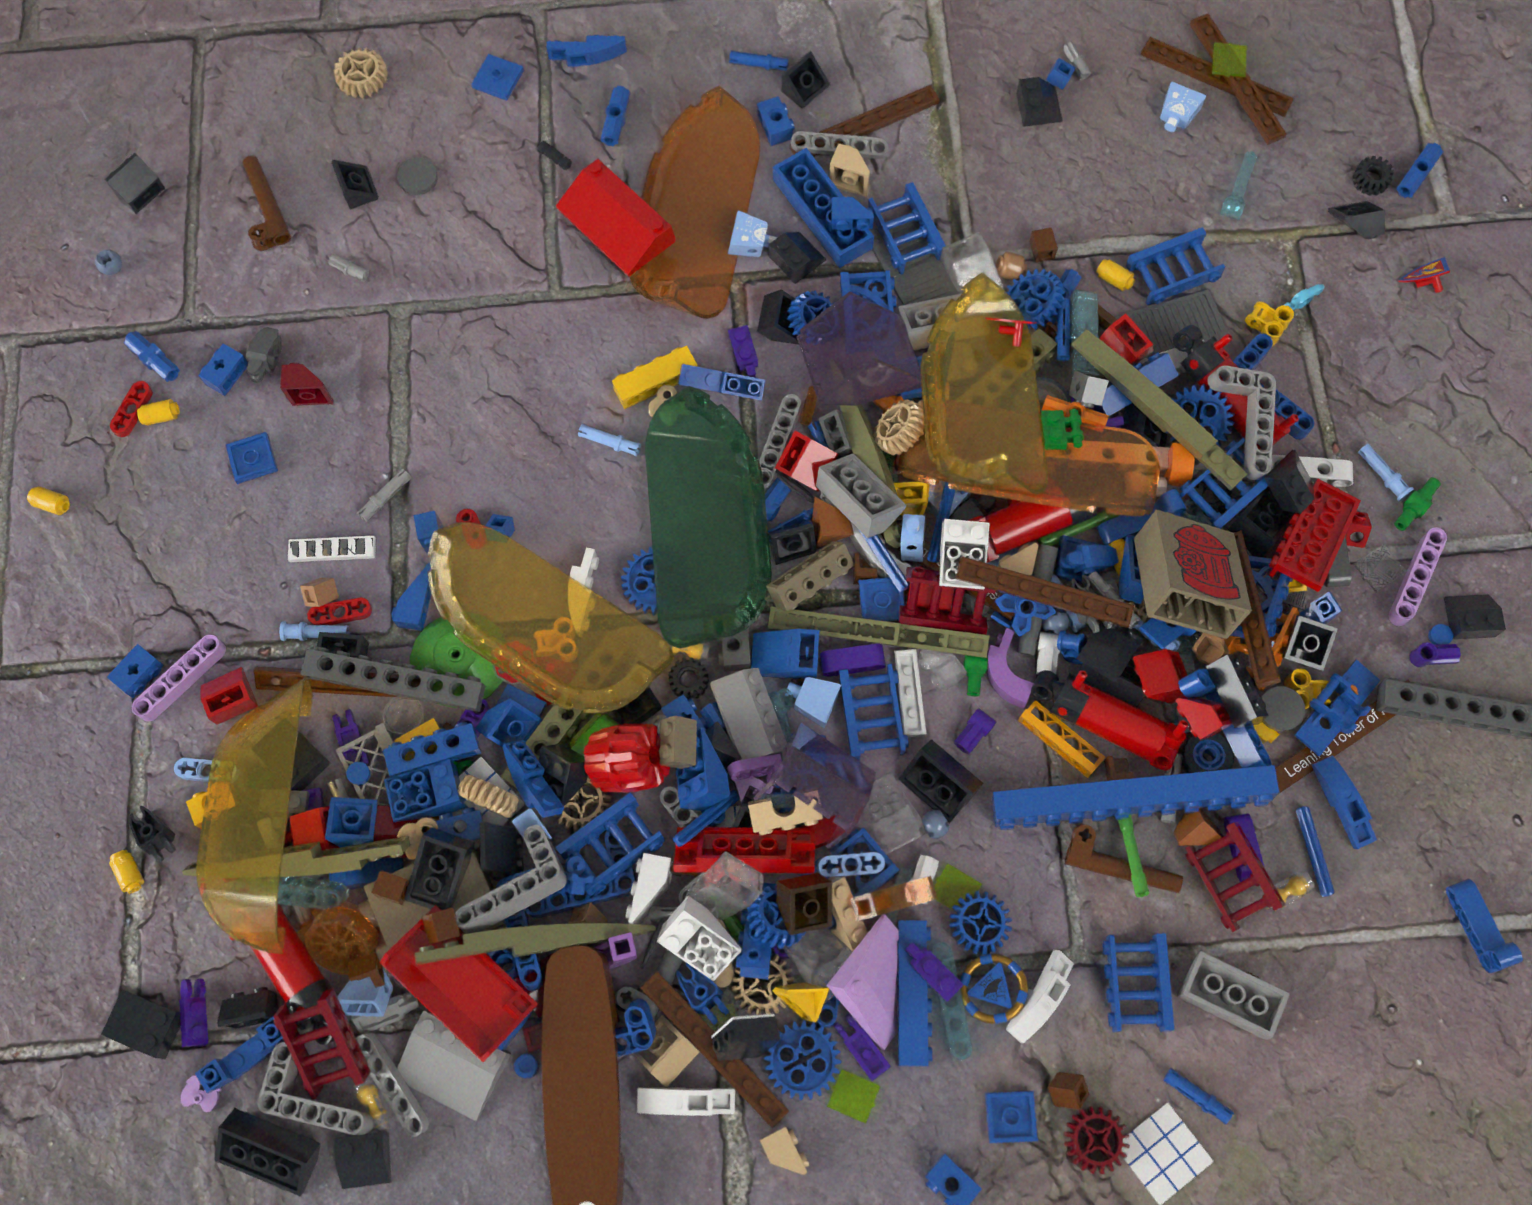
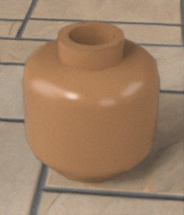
(1011, 266)

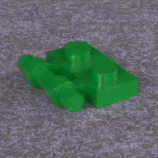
(1054, 429)

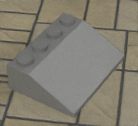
(447, 1070)

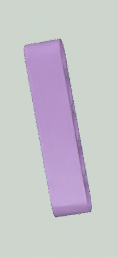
(1411, 583)
(168, 679)

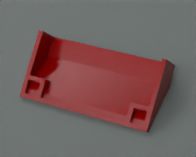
(615, 218)
(463, 993)

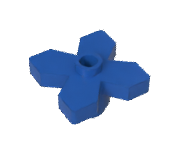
(1022, 618)

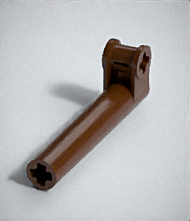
(274, 229)
(1081, 855)

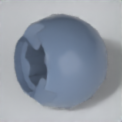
(108, 262)
(1056, 623)
(935, 824)

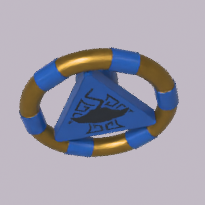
(993, 988)

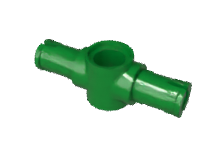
(1417, 504)
(975, 668)

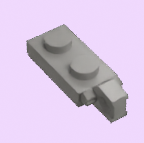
(395, 1011)

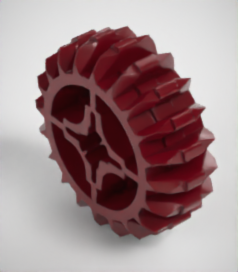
(1111, 1124)

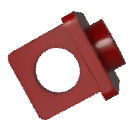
(1362, 524)

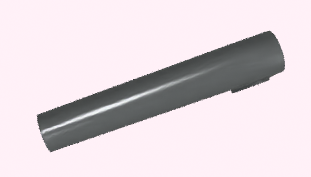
(1042, 569)
(667, 969)

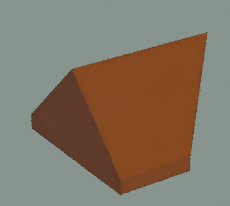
(829, 523)
(1196, 829)

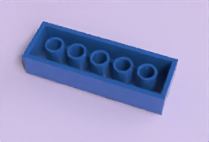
(811, 195)

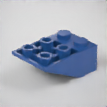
(786, 653)
(706, 781)
(425, 792)

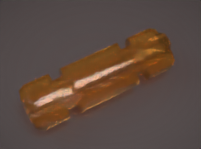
(809, 406)

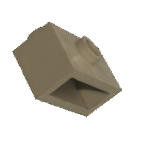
(678, 742)

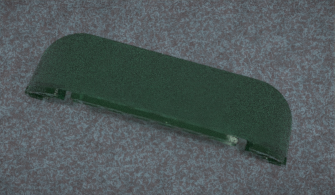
(705, 521)

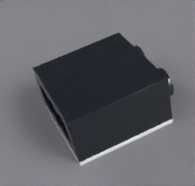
(745, 1037)

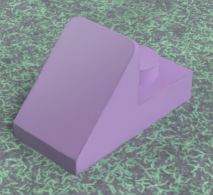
(745, 785)

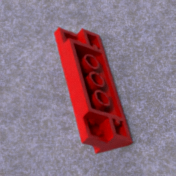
(769, 853)

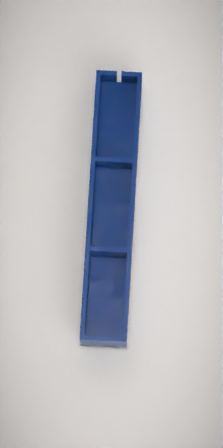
(1135, 796)

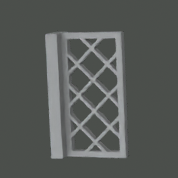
(384, 740)

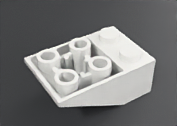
(958, 540)
(652, 884)
(698, 939)

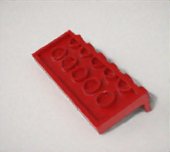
(1315, 536)

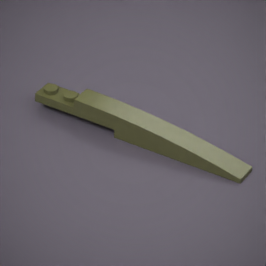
(1160, 408)
(866, 449)
(881, 632)
(312, 860)
(530, 939)

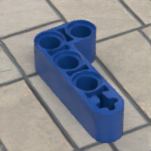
(1123, 525)
(1481, 928)
(635, 1025)

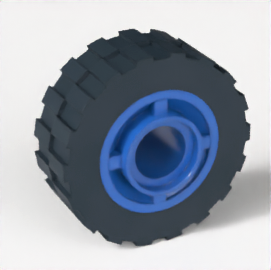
(1215, 746)

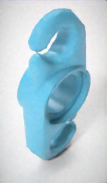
(1304, 297)

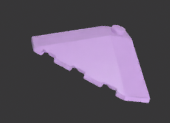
(869, 982)

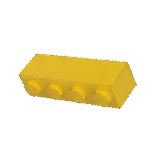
(648, 378)

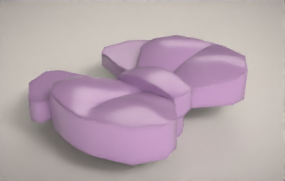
(193, 1095)

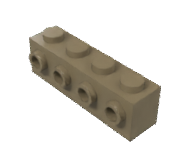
(810, 575)

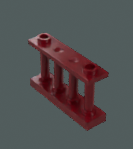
(941, 619)
(1247, 857)
(338, 1028)

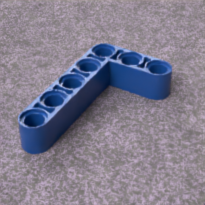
(1282, 403)
(1244, 740)
(571, 903)
(532, 964)

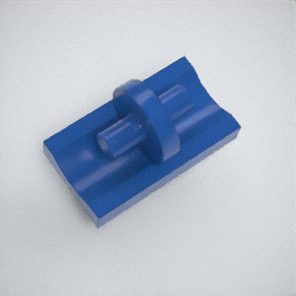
(575, 879)

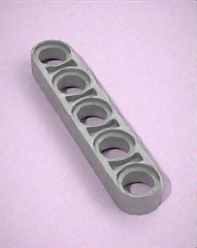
(830, 139)
(401, 1089)

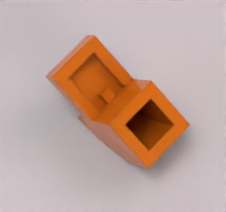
(1180, 465)

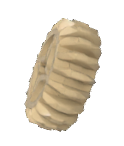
(360, 73)
(899, 427)
(488, 796)
(590, 801)
(772, 1003)

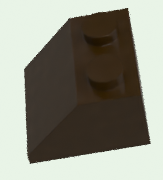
(805, 903)

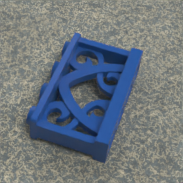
(869, 278)
(1275, 599)
(877, 880)

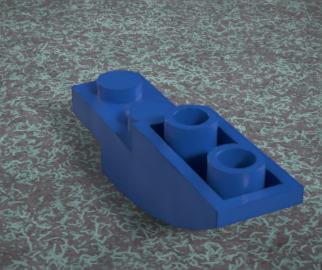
(593, 51)
(721, 382)
(528, 778)
(1346, 800)

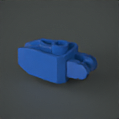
(1089, 559)
(702, 996)

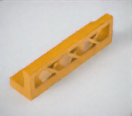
(1057, 742)

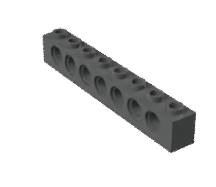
(316, 659)
(1390, 701)

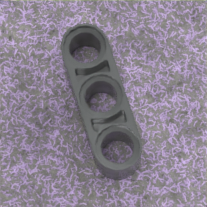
(1340, 570)

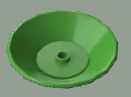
(435, 650)

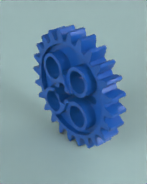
(1037, 296)
(1219, 421)
(642, 598)
(813, 1080)

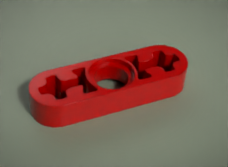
(129, 400)
(354, 603)

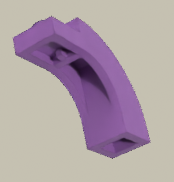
(1004, 682)
(619, 950)

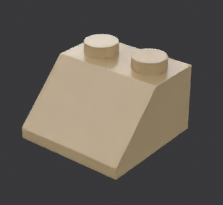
(849, 170)
(668, 1052)

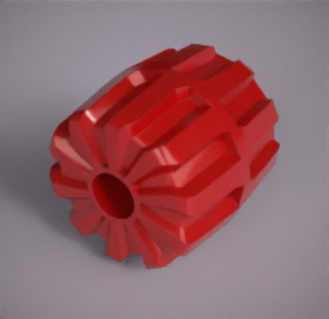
(625, 758)

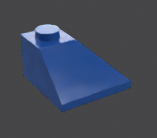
(508, 723)
(351, 821)

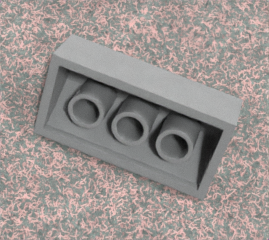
(920, 318)
(859, 494)
(748, 714)
(1233, 995)

